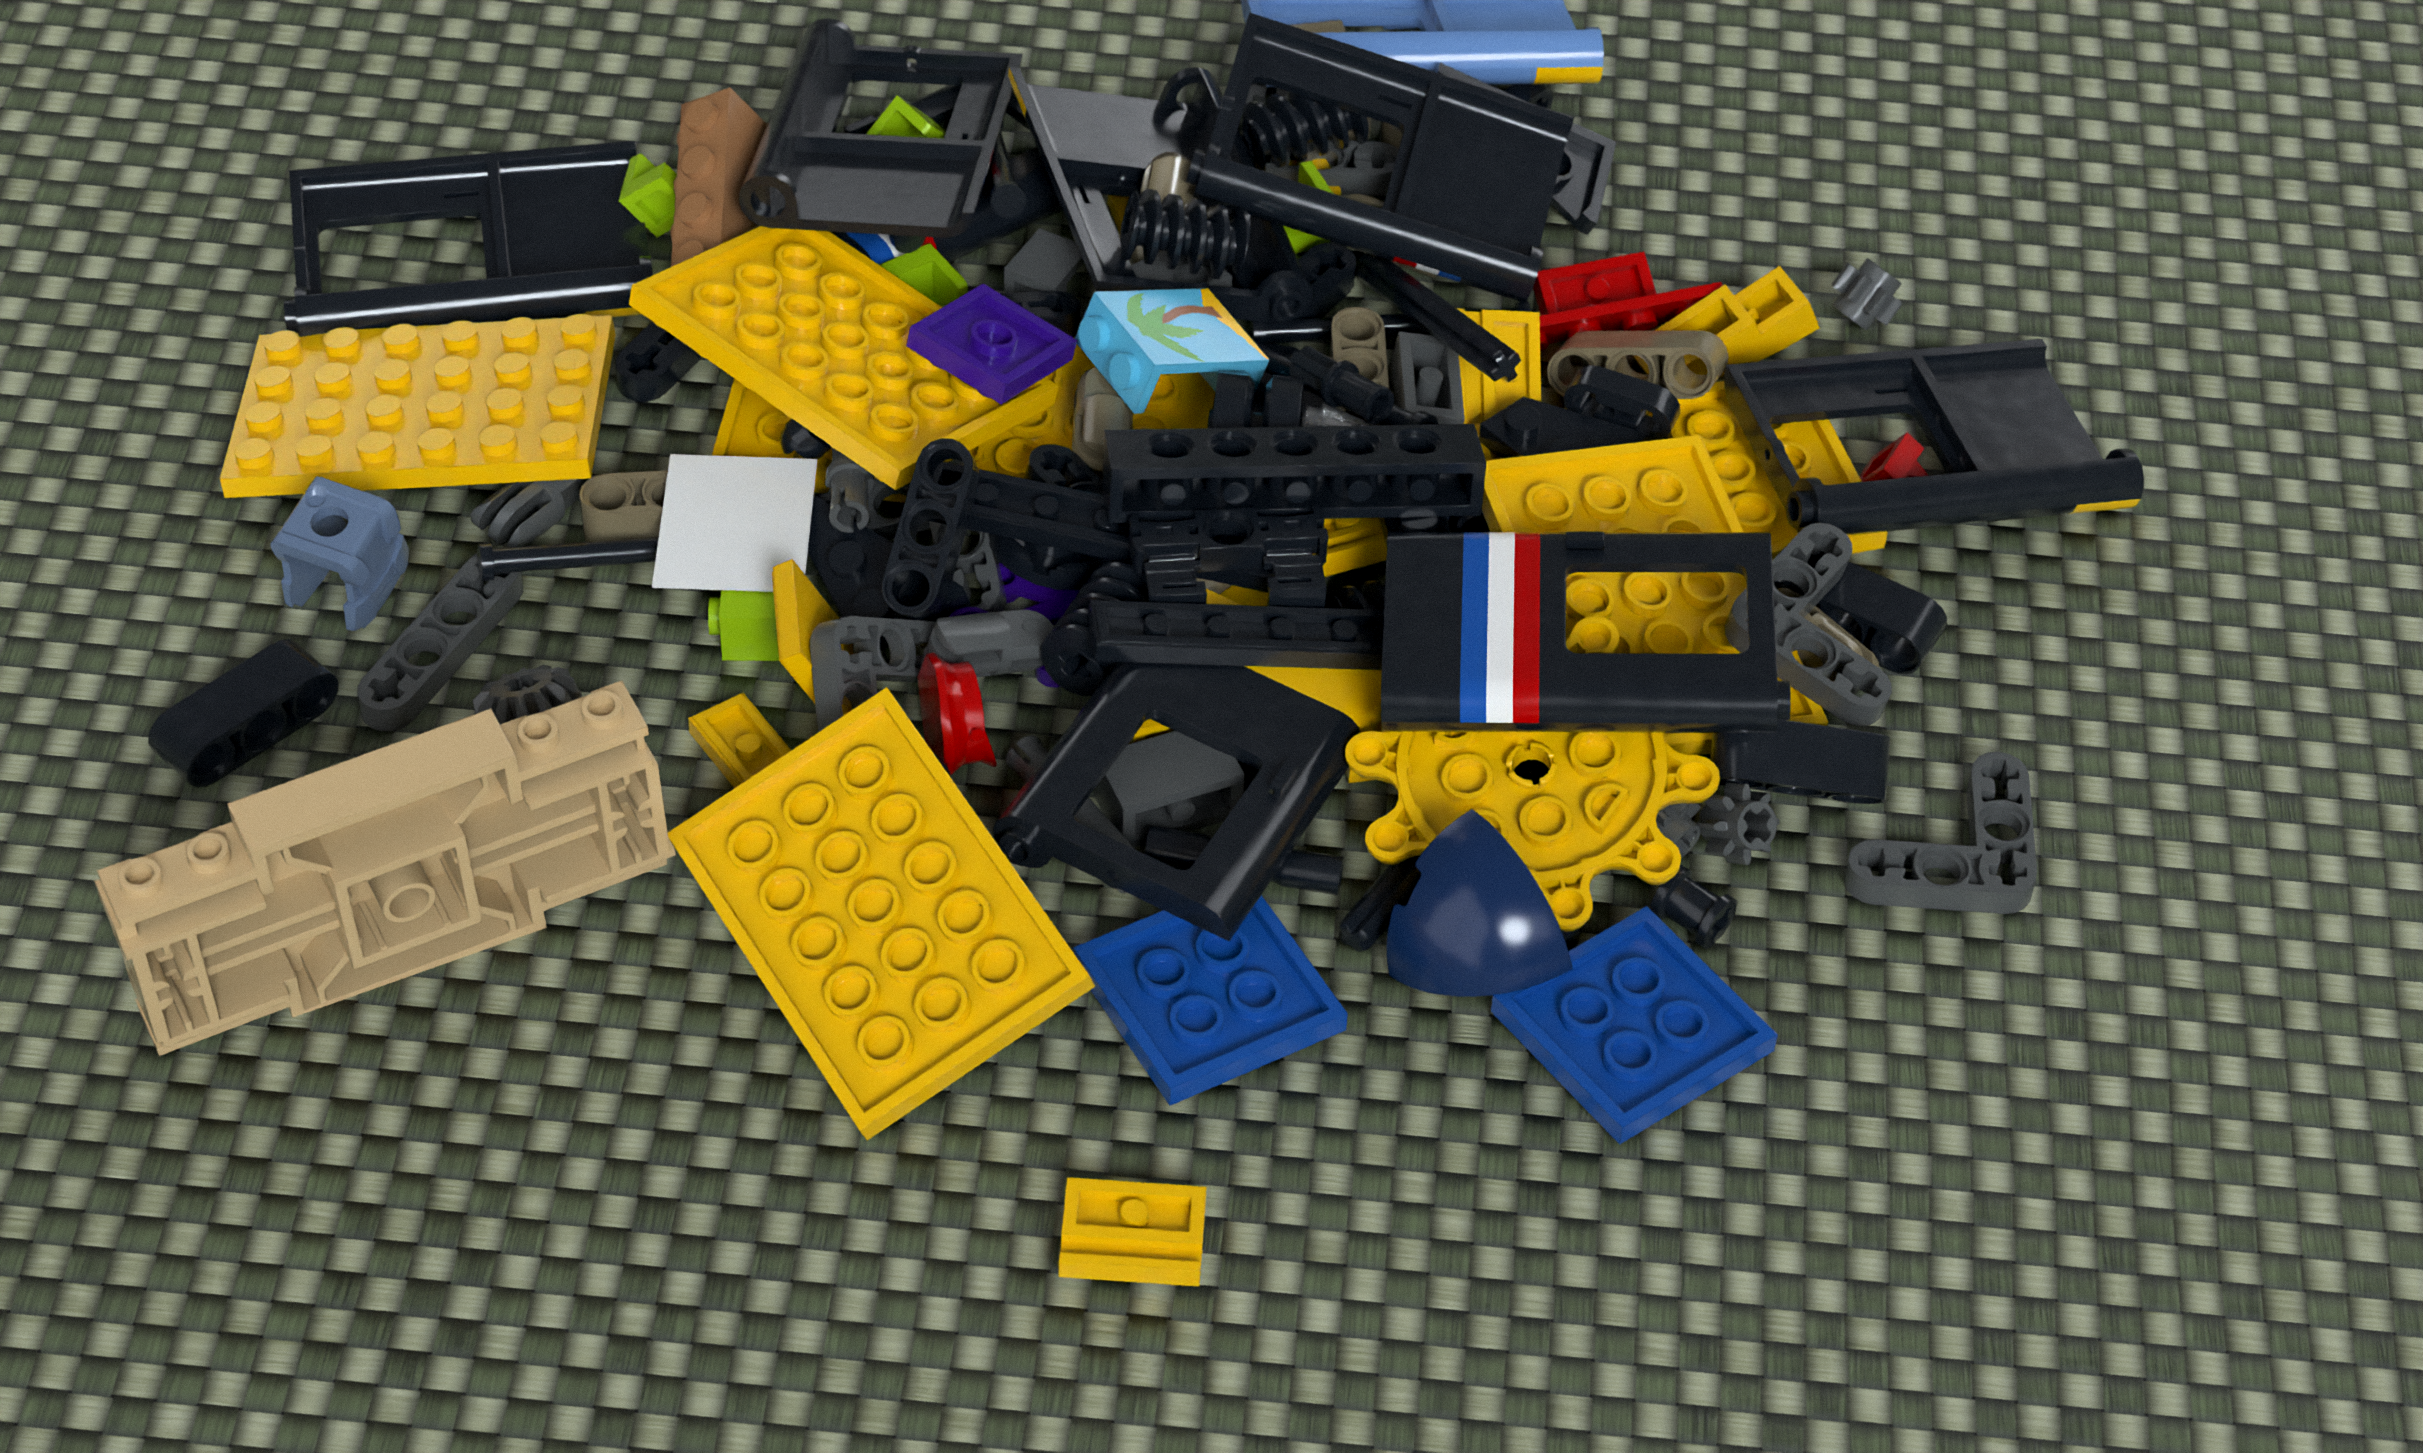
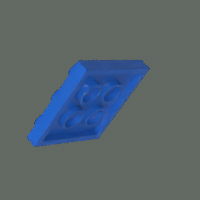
(1208, 1005)
(1636, 1025)

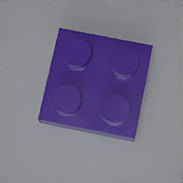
(991, 343)

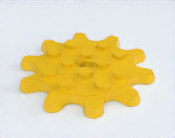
(1579, 821)

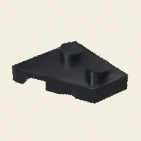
(1541, 428)

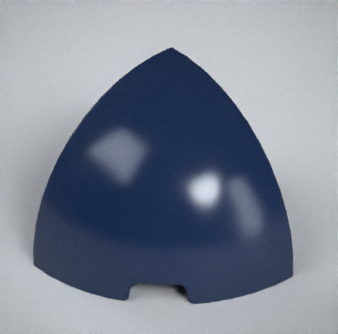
(1474, 919)

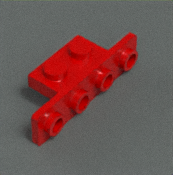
(1607, 297)

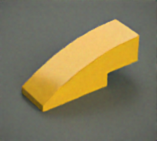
(1750, 323)

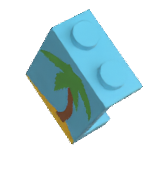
(1159, 332)

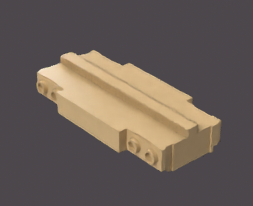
(387, 865)

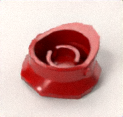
(953, 713)

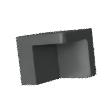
(1043, 264)

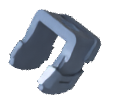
(364, 554)

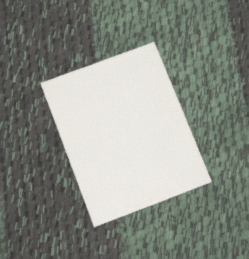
(733, 521)

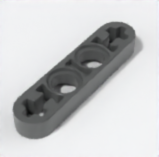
(432, 634)

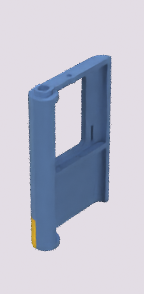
(1481, 38)

